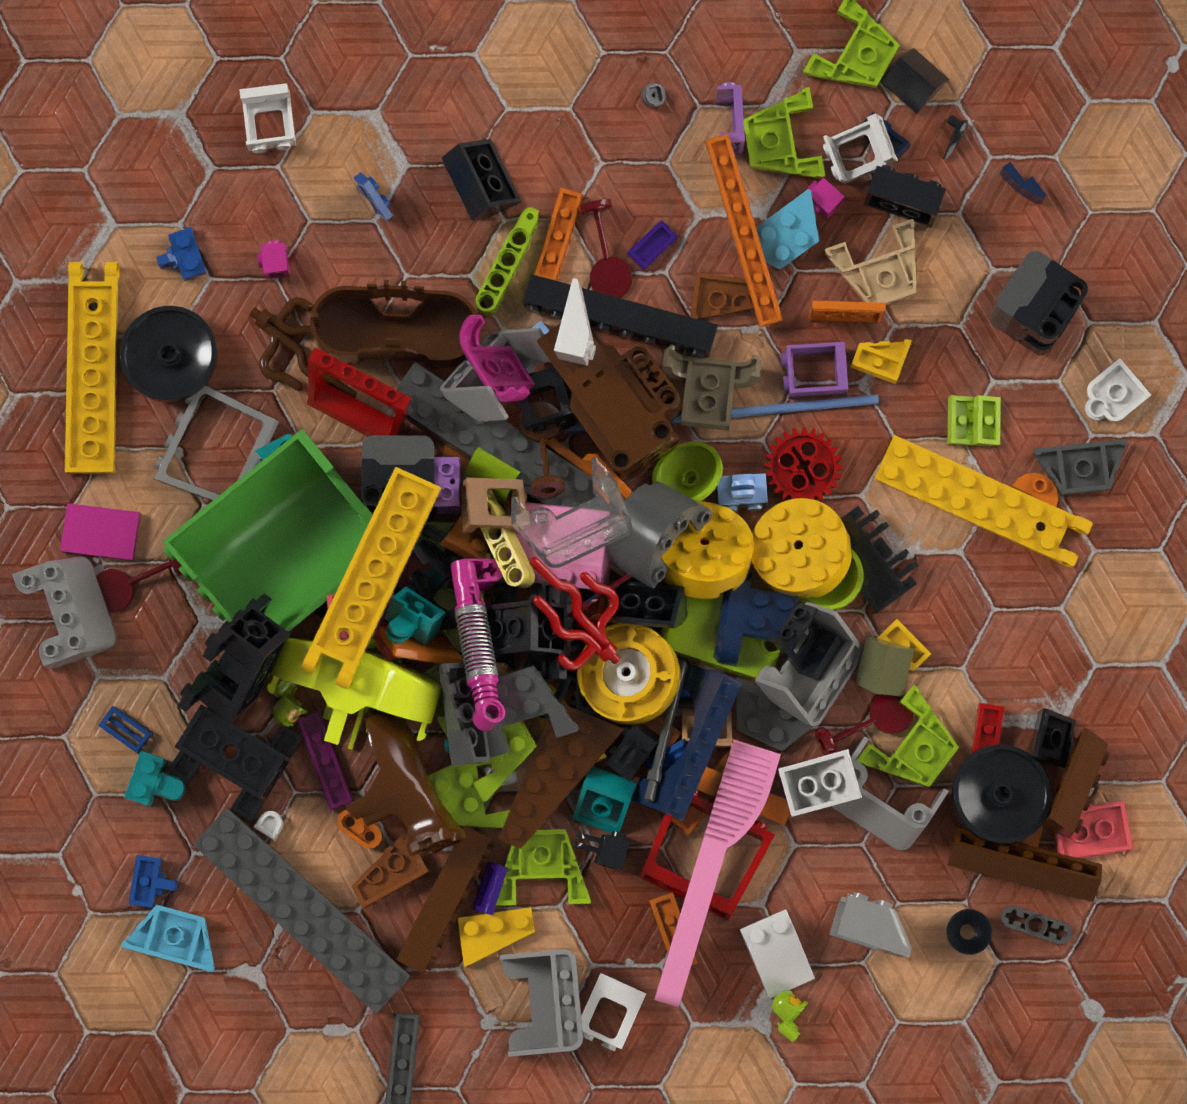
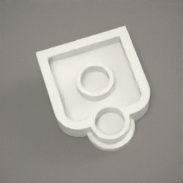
(1114, 393)

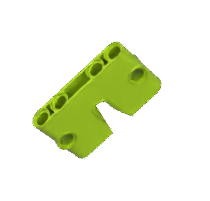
(698, 637)

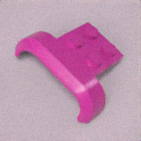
(494, 364)

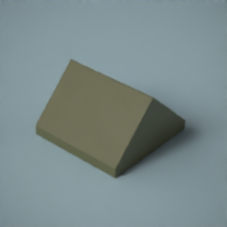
(884, 667)

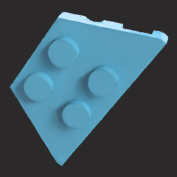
(789, 231)
(173, 937)

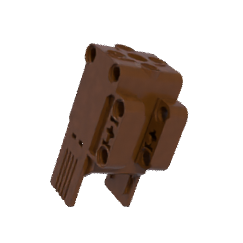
(616, 409)

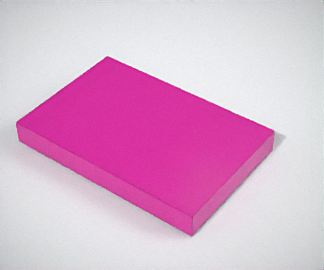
(100, 532)

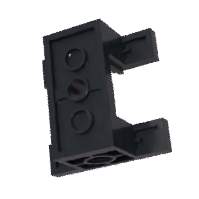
(526, 629)
(251, 651)
(253, 768)

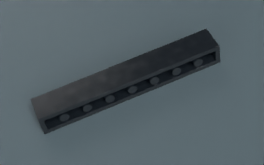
(624, 316)

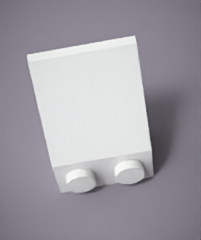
(575, 336)
(820, 783)
(777, 953)

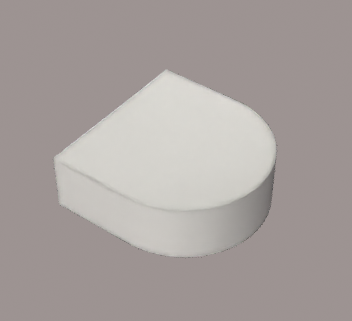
(270, 824)

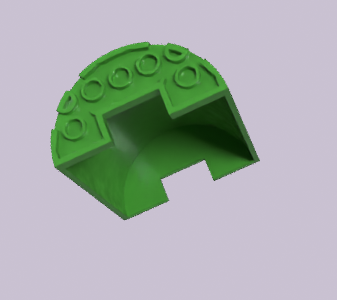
(275, 533)

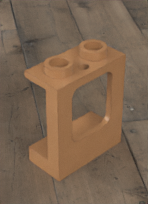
(475, 506)

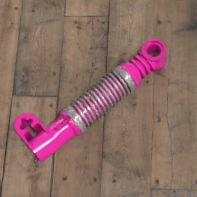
(473, 618)

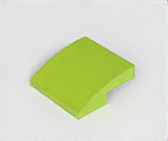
(974, 420)
(488, 466)

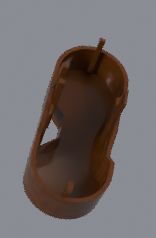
(355, 328)

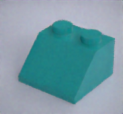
(604, 800)

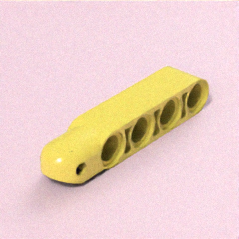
(501, 547)

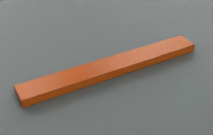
(743, 230)

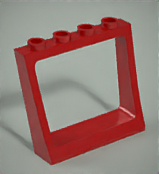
(345, 407)
(679, 885)

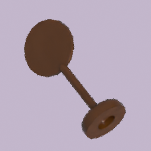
(547, 485)

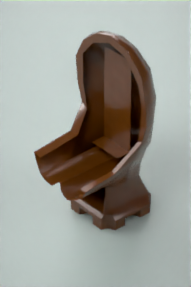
(404, 788)

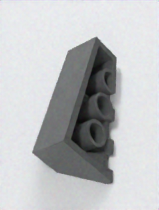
(466, 742)

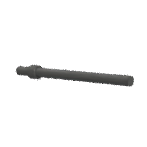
(655, 775)

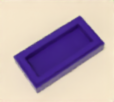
(652, 245)
(490, 888)

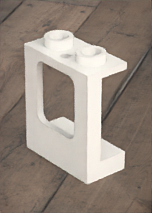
(267, 99)
(880, 143)
(619, 993)

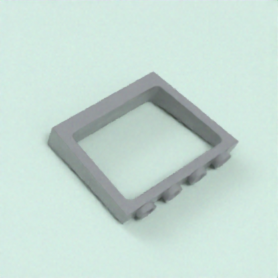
(264, 437)

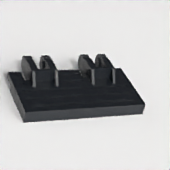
(880, 581)

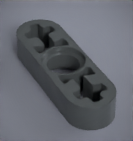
(1055, 924)

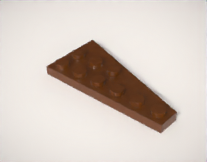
(554, 773)

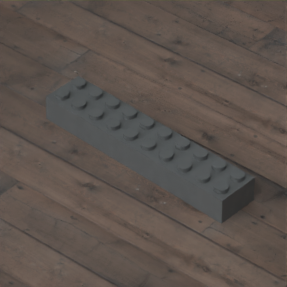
(464, 434)
(302, 910)

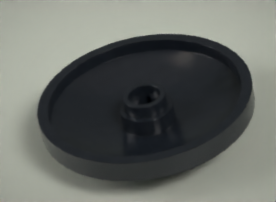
(168, 353)
(1001, 794)

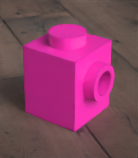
(825, 198)
(274, 259)

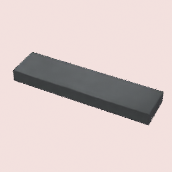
(402, 1058)

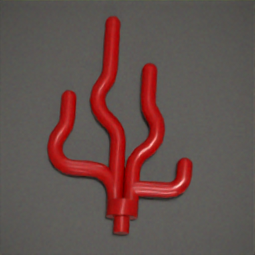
(595, 638)

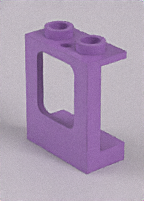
(732, 93)
(449, 477)

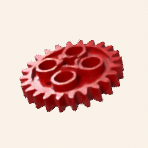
(822, 456)

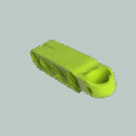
(524, 228)

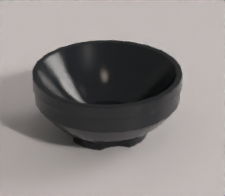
(982, 930)

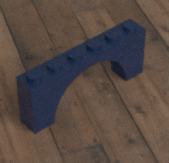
(713, 699)

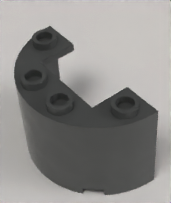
(657, 520)

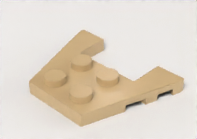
(883, 277)

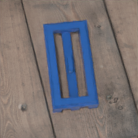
(142, 741)

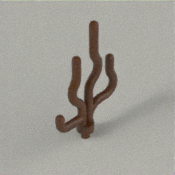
(277, 330)

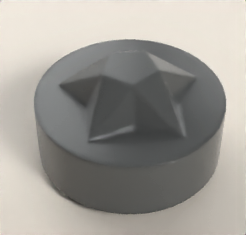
(653, 95)

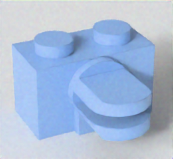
(743, 491)

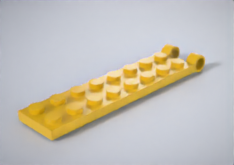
(91, 371)
(979, 500)
(373, 573)

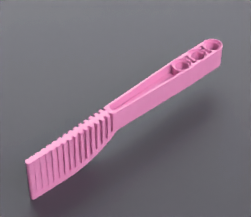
(736, 808)

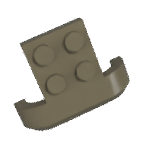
(709, 386)

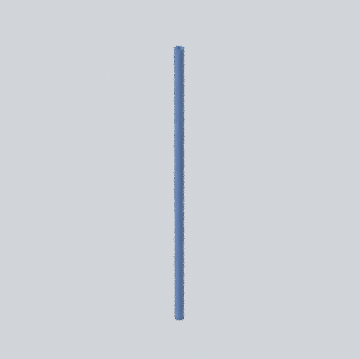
(780, 408)

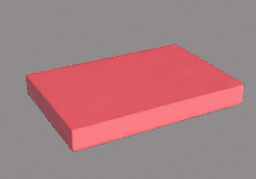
(1102, 832)

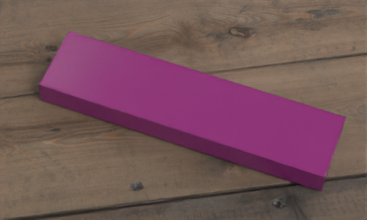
(325, 761)

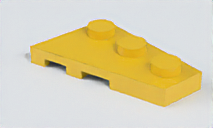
(486, 933)

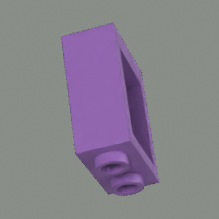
(837, 348)

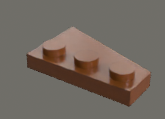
(719, 295)
(465, 544)
(389, 873)

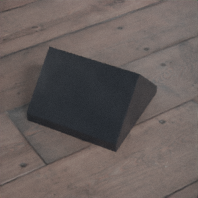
(914, 80)
(1052, 738)

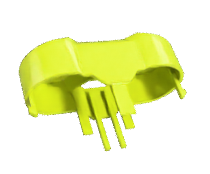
(376, 684)

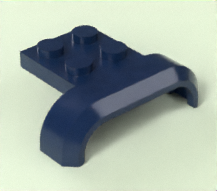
(751, 615)

